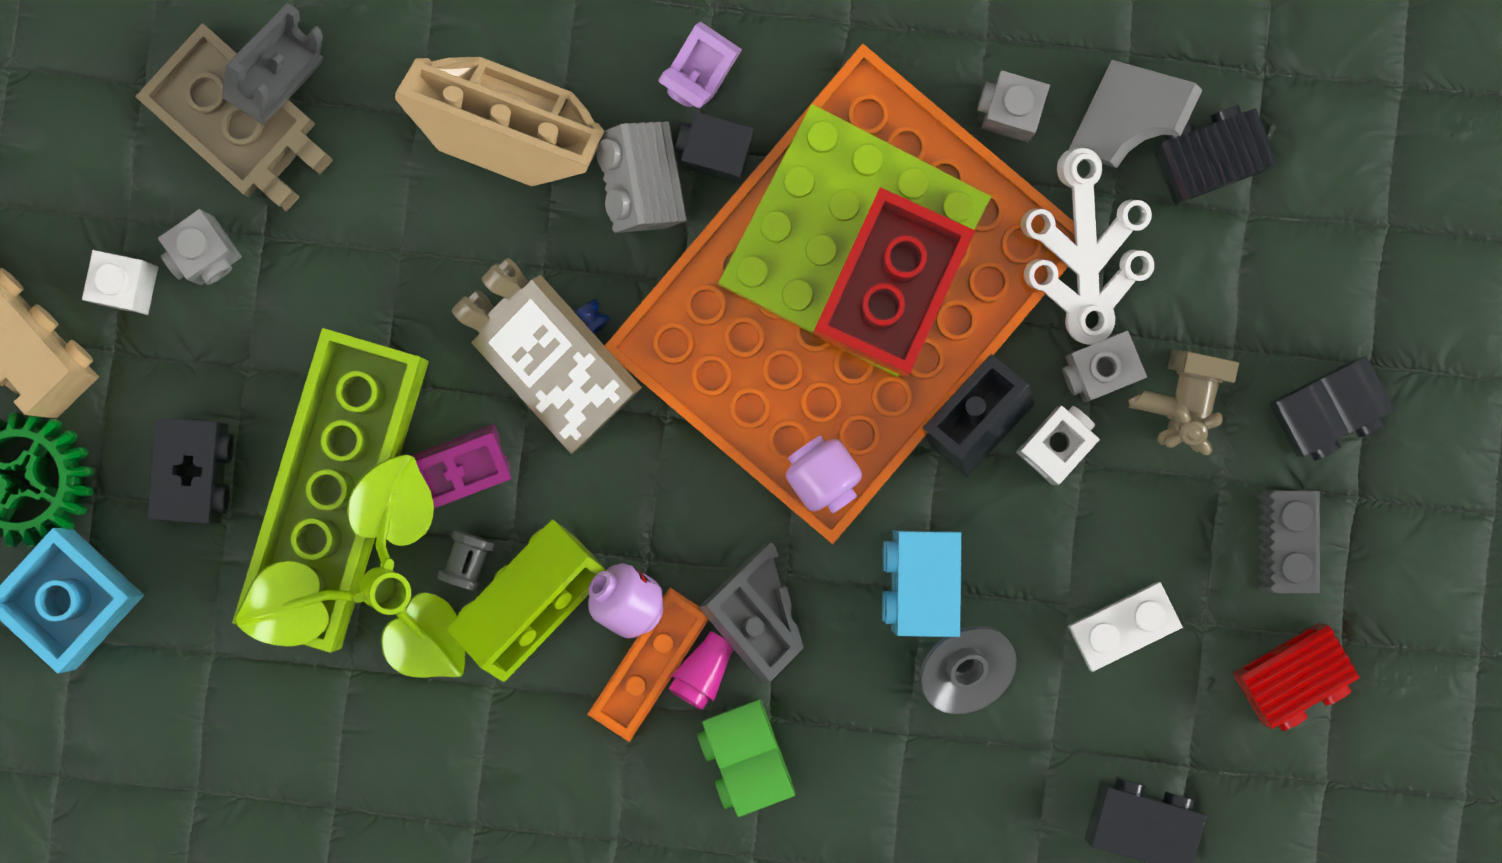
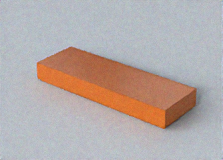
(649, 666)

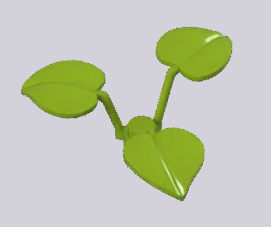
(387, 504)

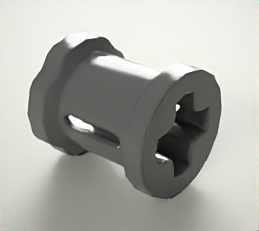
(453, 571)

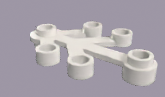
(1088, 253)

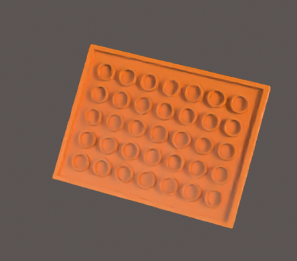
(773, 387)

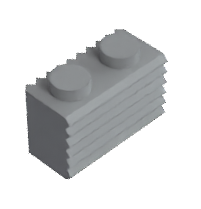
(641, 177)

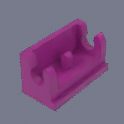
(464, 465)

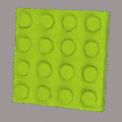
(817, 209)

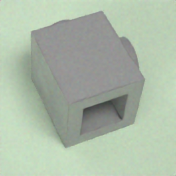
(1012, 105)
(1103, 367)

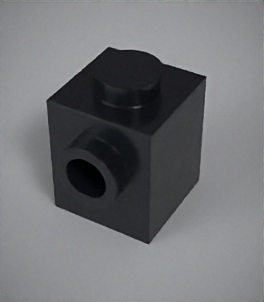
(715, 147)

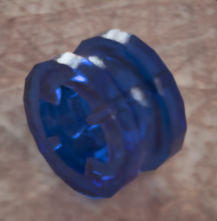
(591, 317)

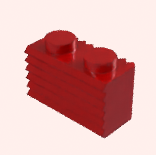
(1296, 677)

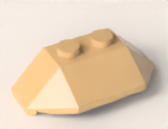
(500, 118)

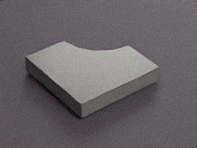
(1134, 107)

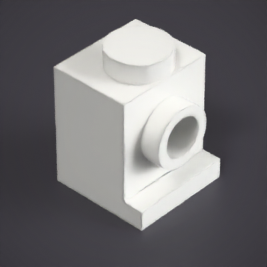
(1080, 440)

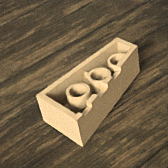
(35, 358)

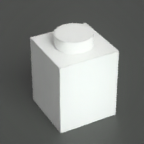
(120, 282)

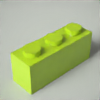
(526, 601)

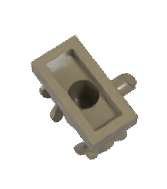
(1193, 401)

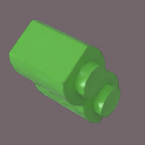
(747, 758)

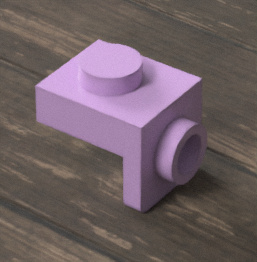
(699, 67)

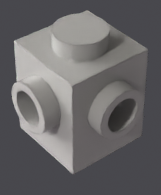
(198, 249)

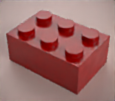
(893, 282)

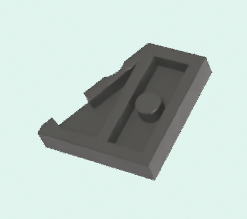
(756, 615)

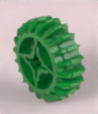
(35, 465)

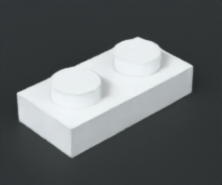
(1125, 626)

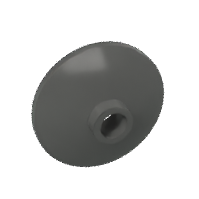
(968, 670)

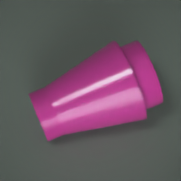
(702, 672)

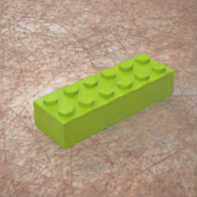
(345, 425)

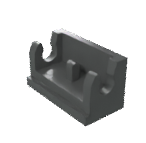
(272, 65)

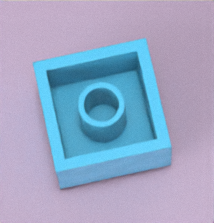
(924, 583)
(65, 599)

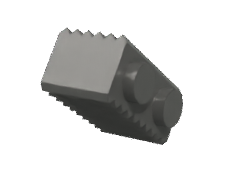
(1289, 541)

